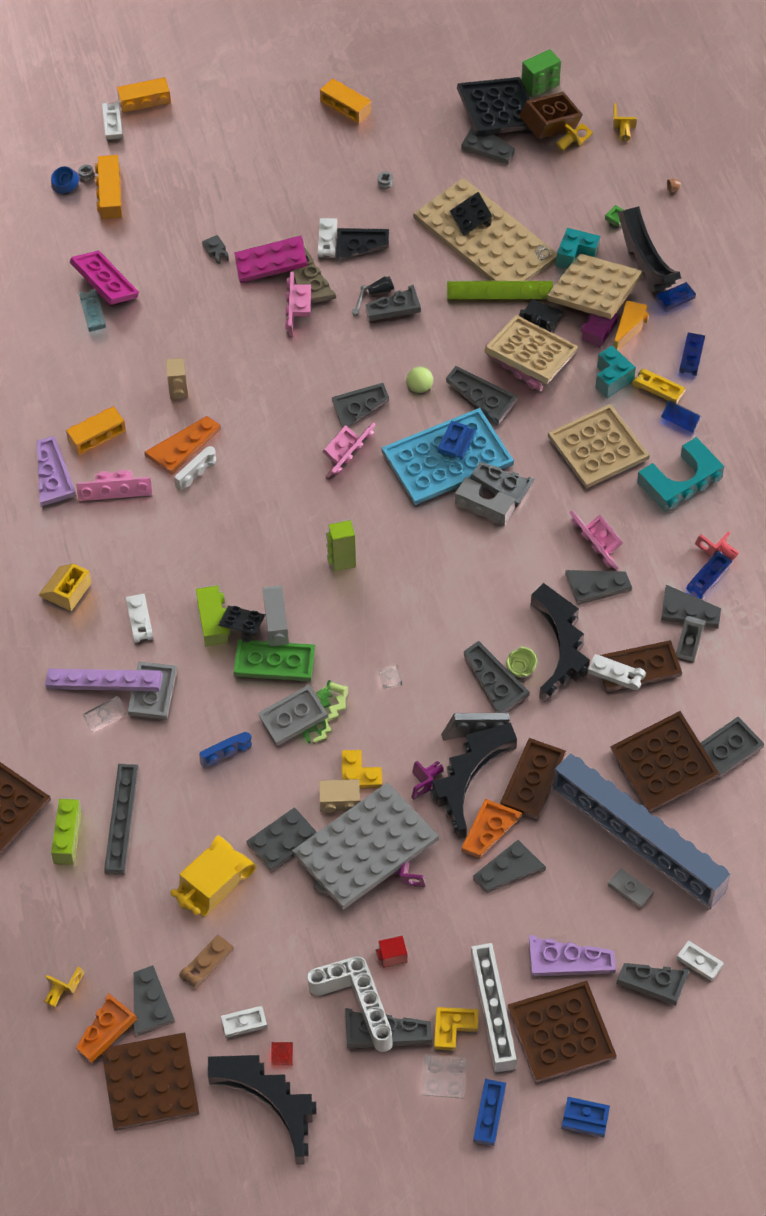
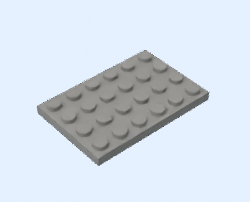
(365, 845)

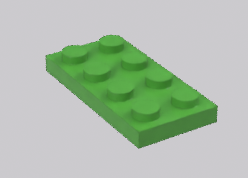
(279, 662)

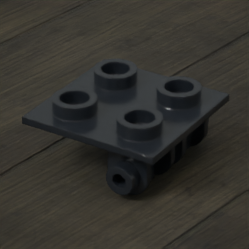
(472, 214)
(541, 315)
(242, 620)

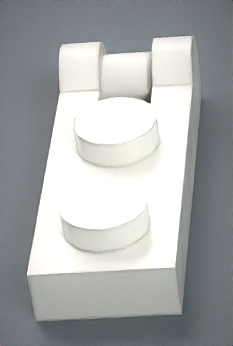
(112, 121)
(327, 237)
(195, 468)
(139, 617)
(616, 672)

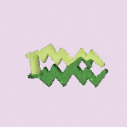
(323, 694)

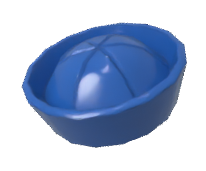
(64, 180)

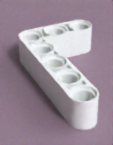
(350, 977)

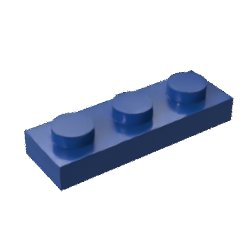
(489, 1112)

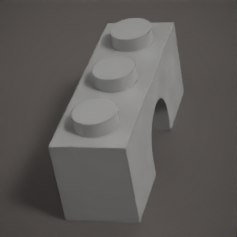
(496, 509)

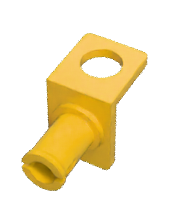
(623, 123)
(572, 136)
(59, 986)

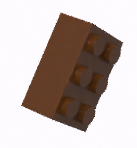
(550, 114)

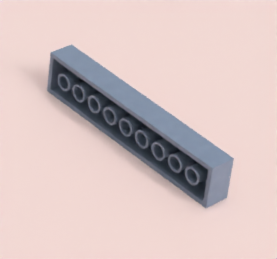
(641, 830)

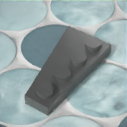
(484, 395)
(498, 683)
(404, 1031)

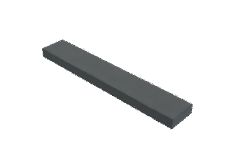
(121, 819)

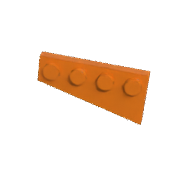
(183, 445)

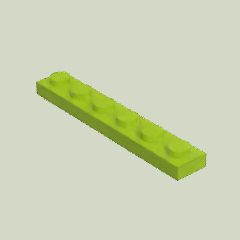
(498, 289)

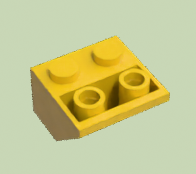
(67, 586)

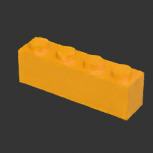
(109, 186)

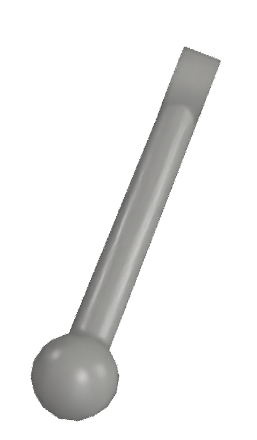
(355, 311)

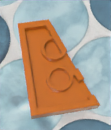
(108, 1025)

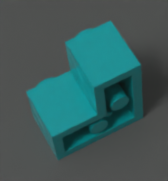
(575, 243)
(615, 372)

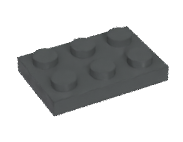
(731, 746)
(277, 840)

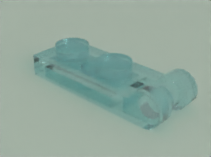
(92, 310)

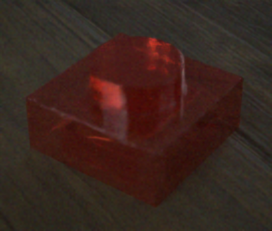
(282, 1053)

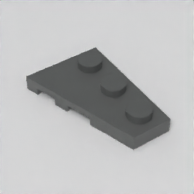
(468, 723)

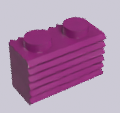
(598, 329)

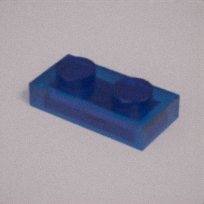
(675, 296)
(681, 416)

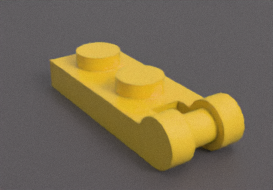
(658, 385)

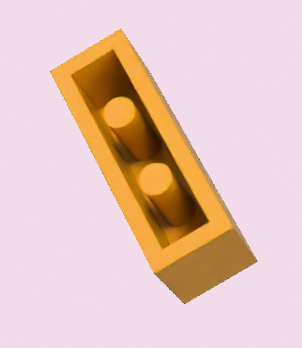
(143, 94)
(345, 100)
(96, 430)

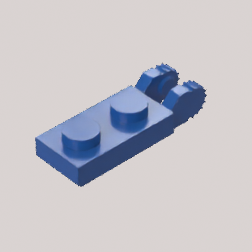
(225, 749)

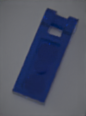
(692, 353)
(709, 574)

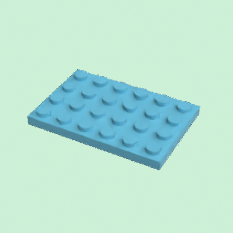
(430, 473)

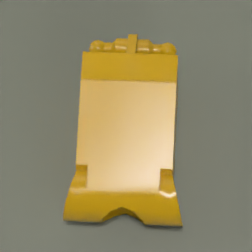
(212, 877)

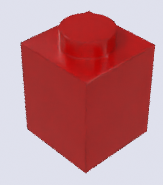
(392, 952)

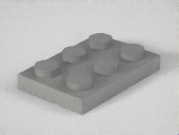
(154, 703)
(293, 715)

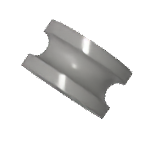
(86, 168)
(385, 184)

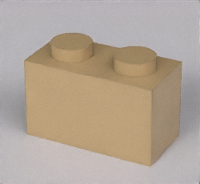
(177, 378)
(338, 795)

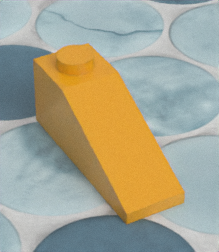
(631, 323)

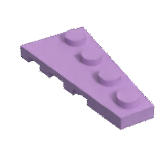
(53, 475)
(559, 958)

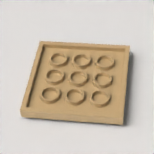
(595, 286)
(531, 349)
(598, 446)

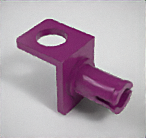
(425, 776)
(405, 877)

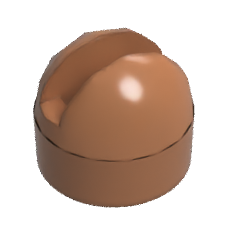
(673, 185)

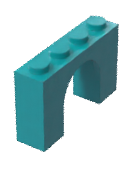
(669, 492)

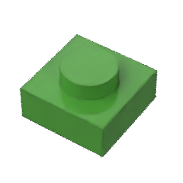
(613, 217)

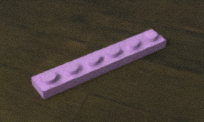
(104, 679)

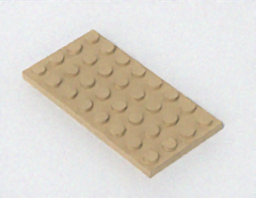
(496, 251)

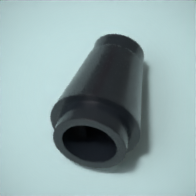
(381, 286)

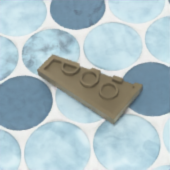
(312, 276)

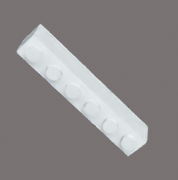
(493, 1008)

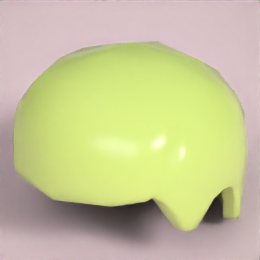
(419, 379)
(521, 662)

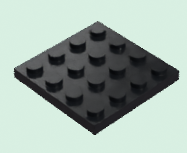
(494, 104)

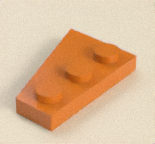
(489, 826)

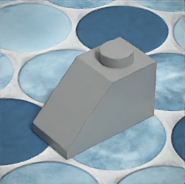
(690, 638)

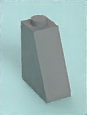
(275, 615)

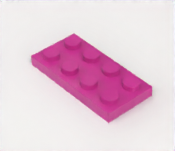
(270, 259)
(104, 277)

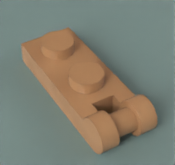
(206, 961)

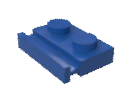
(456, 440)
(585, 1117)

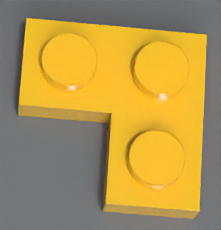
(352, 769)
(452, 1020)

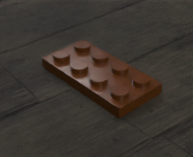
(655, 659)
(532, 778)

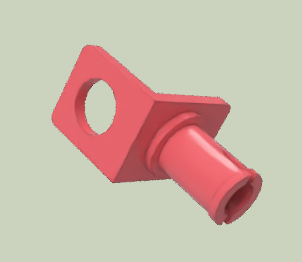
(721, 546)

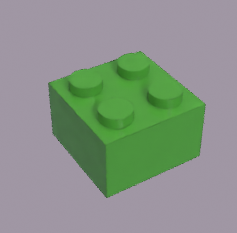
(541, 73)

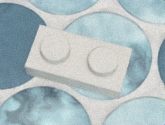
(700, 961)
(244, 1021)

